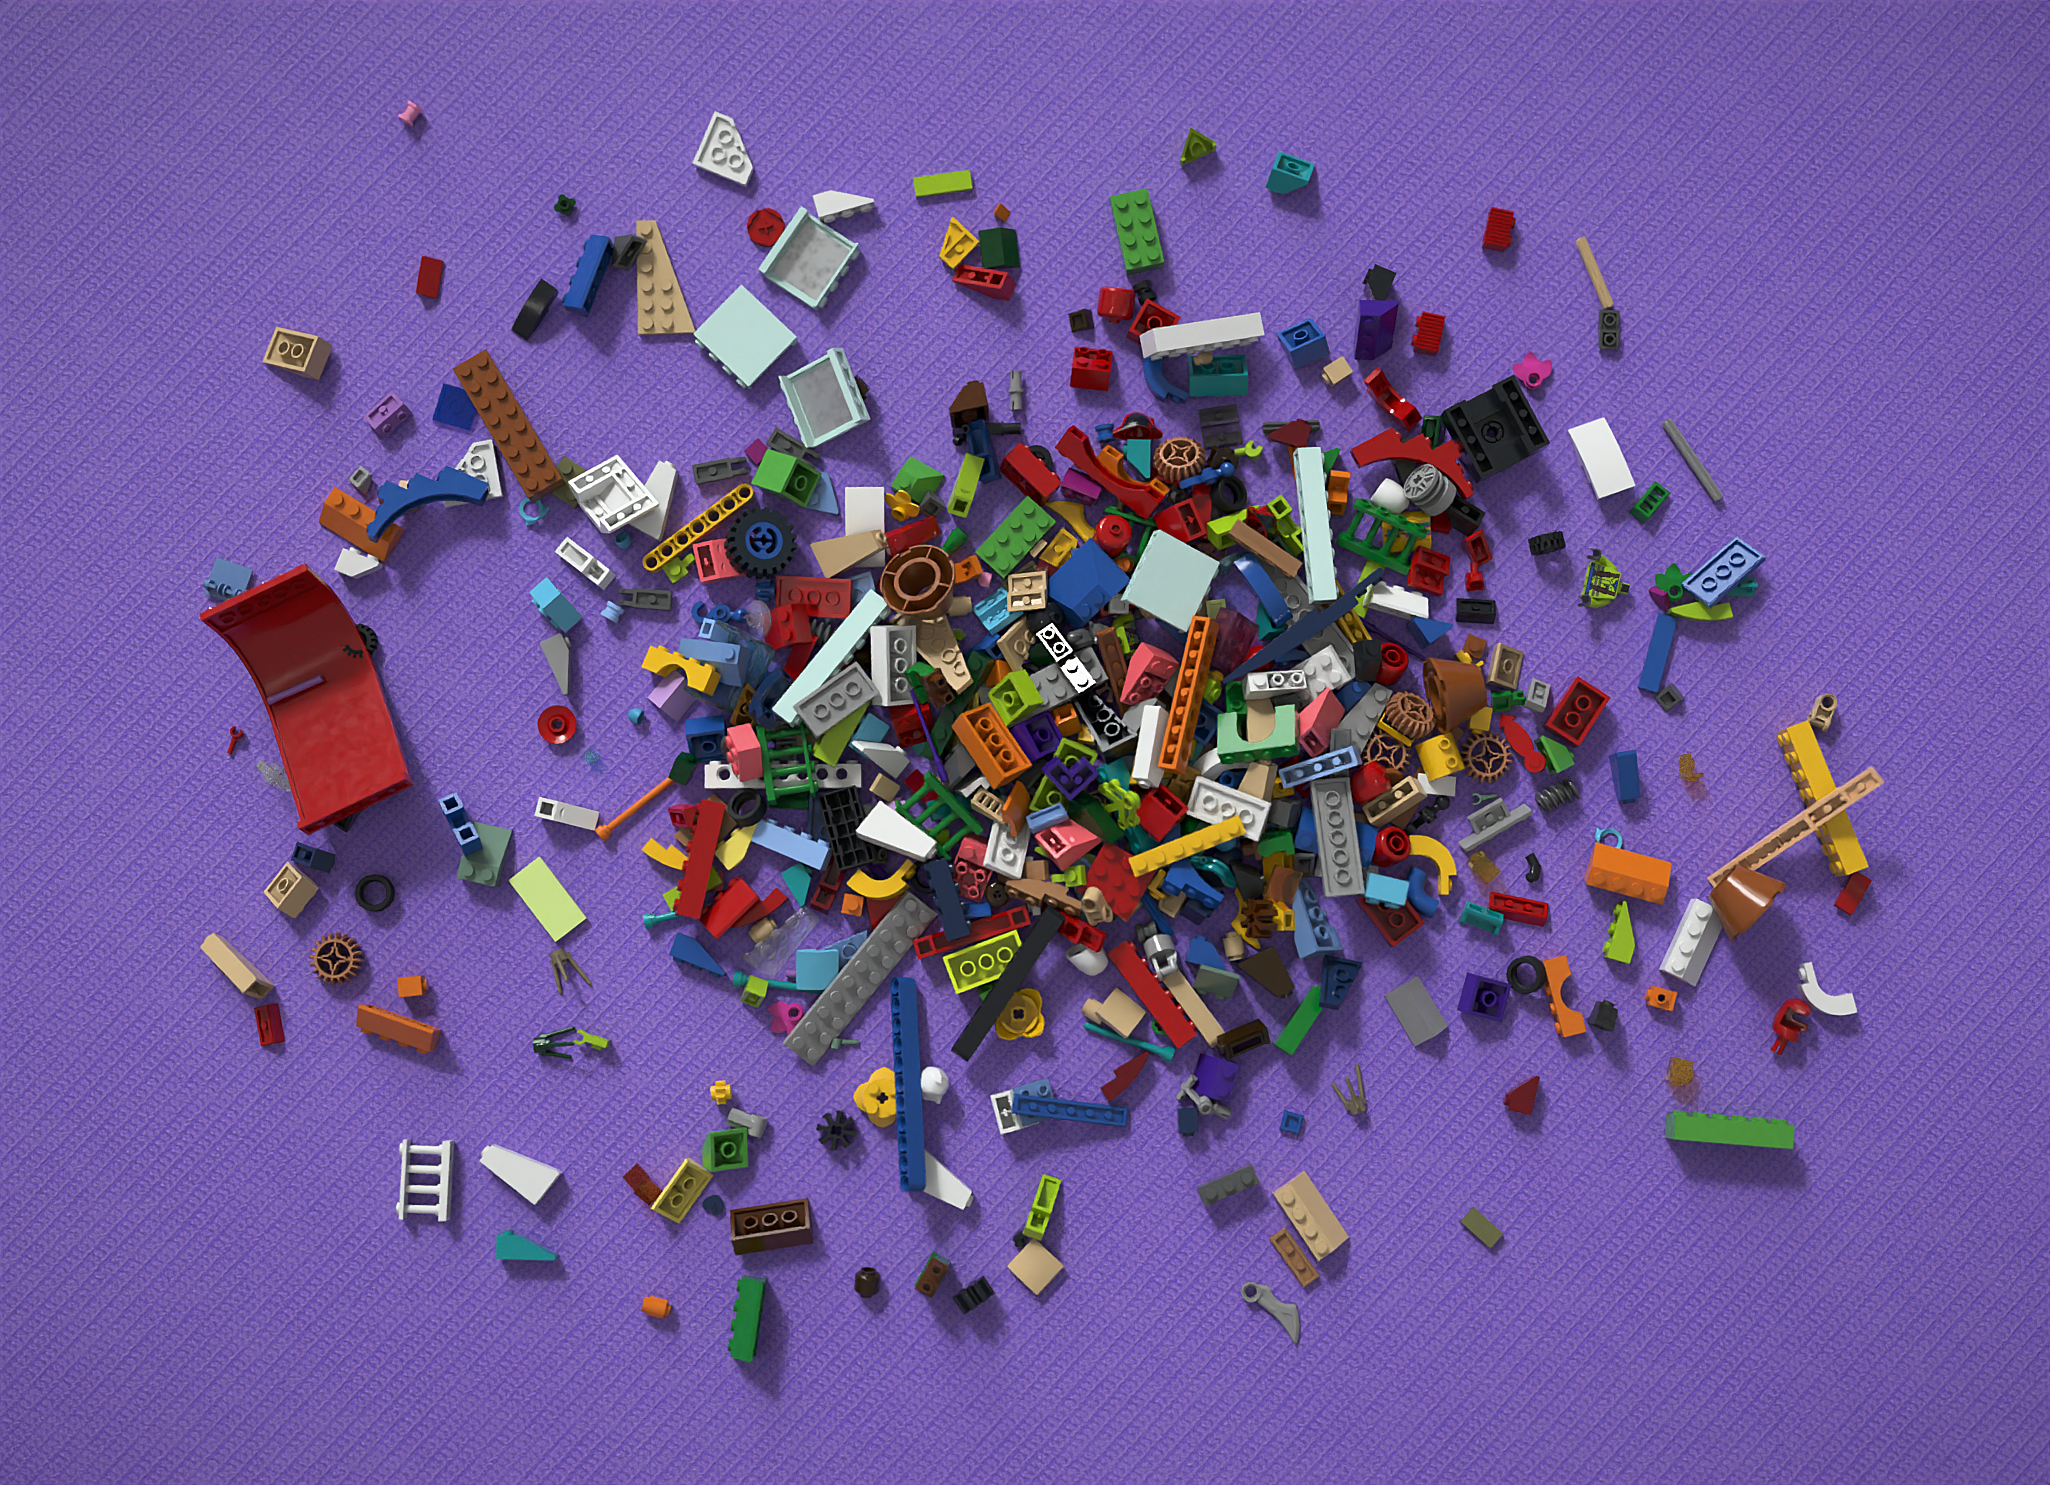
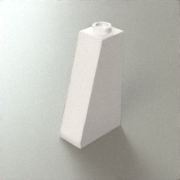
(661, 486)
(1149, 747)
(895, 833)
(522, 1173)
(944, 1184)

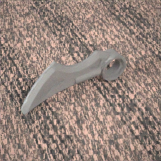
(1285, 1313)

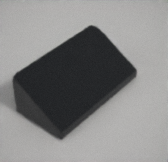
(1475, 611)

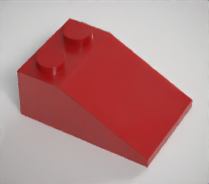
(789, 627)

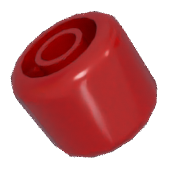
(1116, 304)
(1113, 535)
(1393, 664)
(1391, 847)

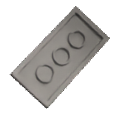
(836, 699)

